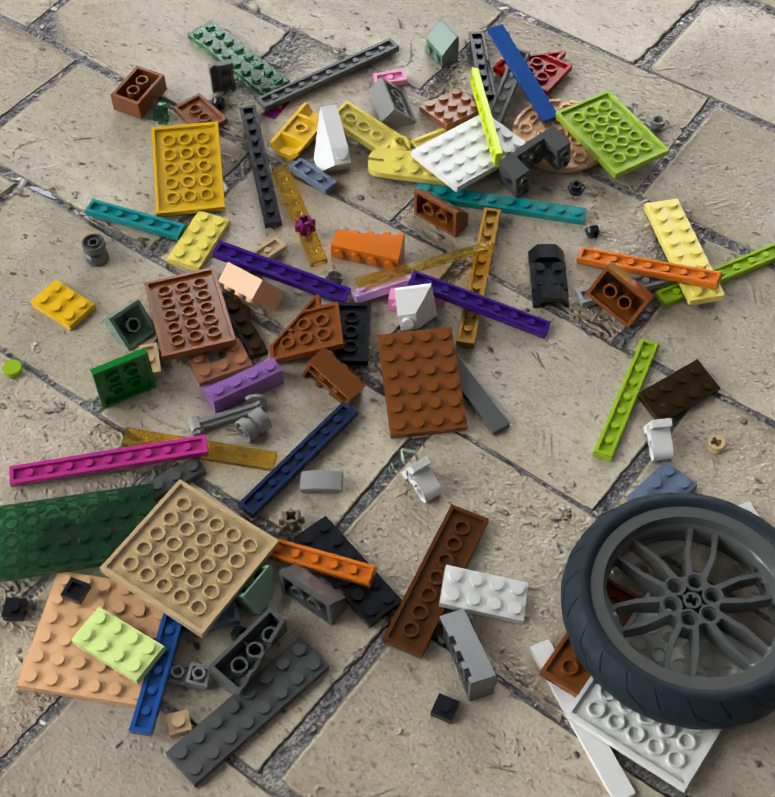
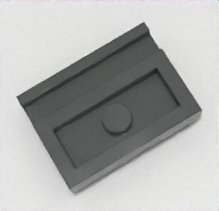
(222, 75)

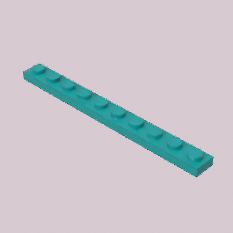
(509, 204)

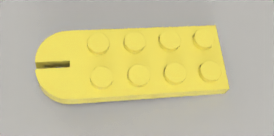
(369, 130)
(399, 166)

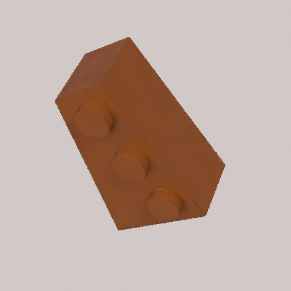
(334, 376)

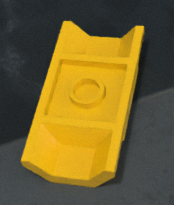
(296, 133)

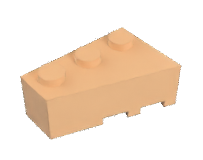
(250, 286)

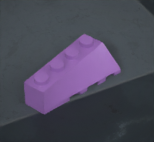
(233, 390)

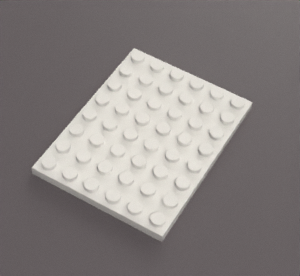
(659, 747)

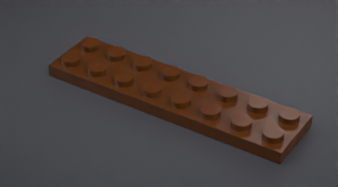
(420, 610)

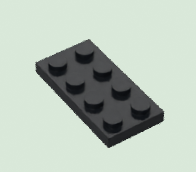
(356, 333)

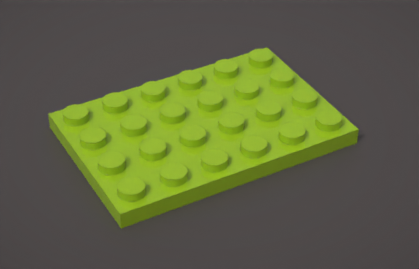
(611, 133)

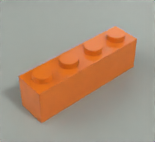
(369, 248)

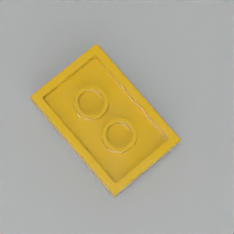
(63, 305)

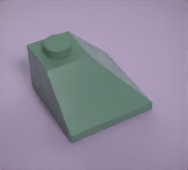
(130, 324)
(257, 592)

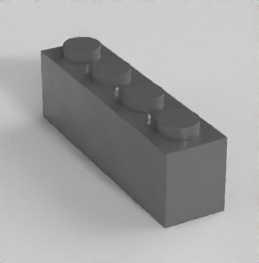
(240, 660)

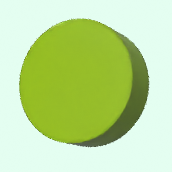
(12, 368)

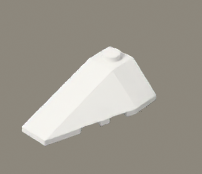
(331, 145)

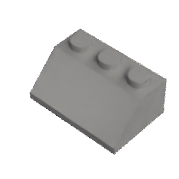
(391, 104)

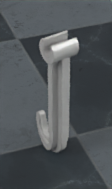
(198, 424)

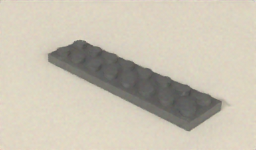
(245, 715)

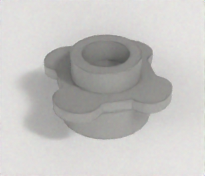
(657, 123)

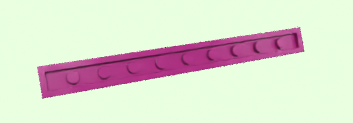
(108, 460)

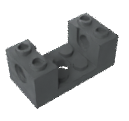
(515, 167)

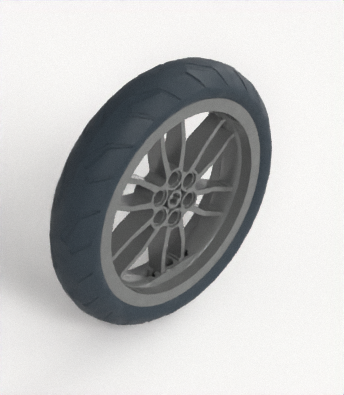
(600, 638)

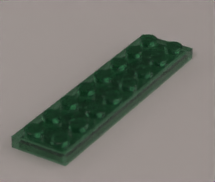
(246, 64)

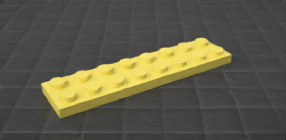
(681, 246)

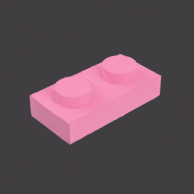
(395, 77)

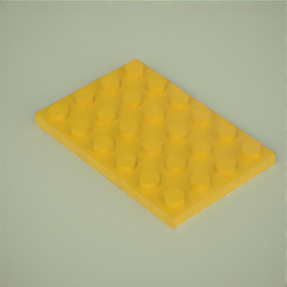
(187, 169)

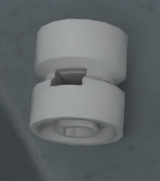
(251, 426)

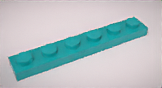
(135, 219)

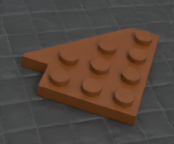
(309, 332)

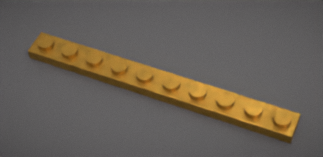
(478, 277)

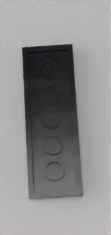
(367, 602)

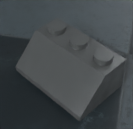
(312, 593)

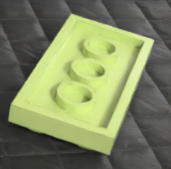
(118, 645)

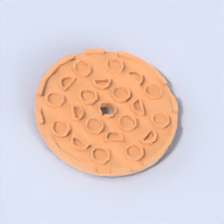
(529, 126)

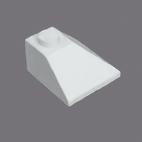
(415, 306)

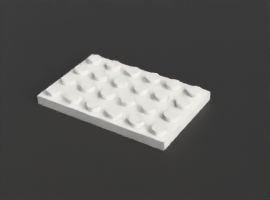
(463, 153)

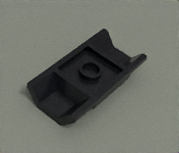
(548, 275)

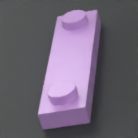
(364, 294)

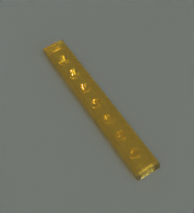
(296, 208)
(424, 264)
(217, 451)

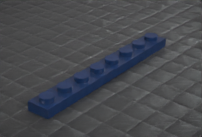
(297, 459)

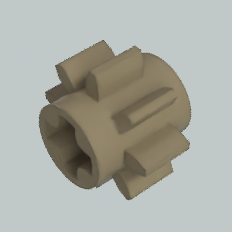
(291, 521)

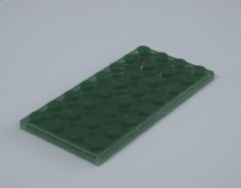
(69, 530)

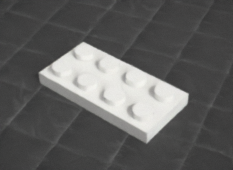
(483, 594)

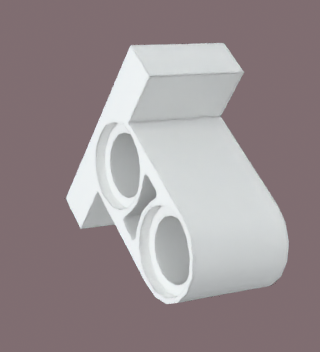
(659, 439)
(423, 480)

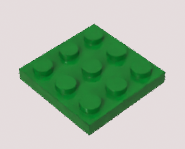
(123, 378)

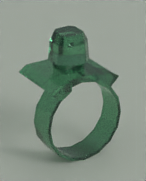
(161, 112)

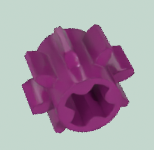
(305, 225)

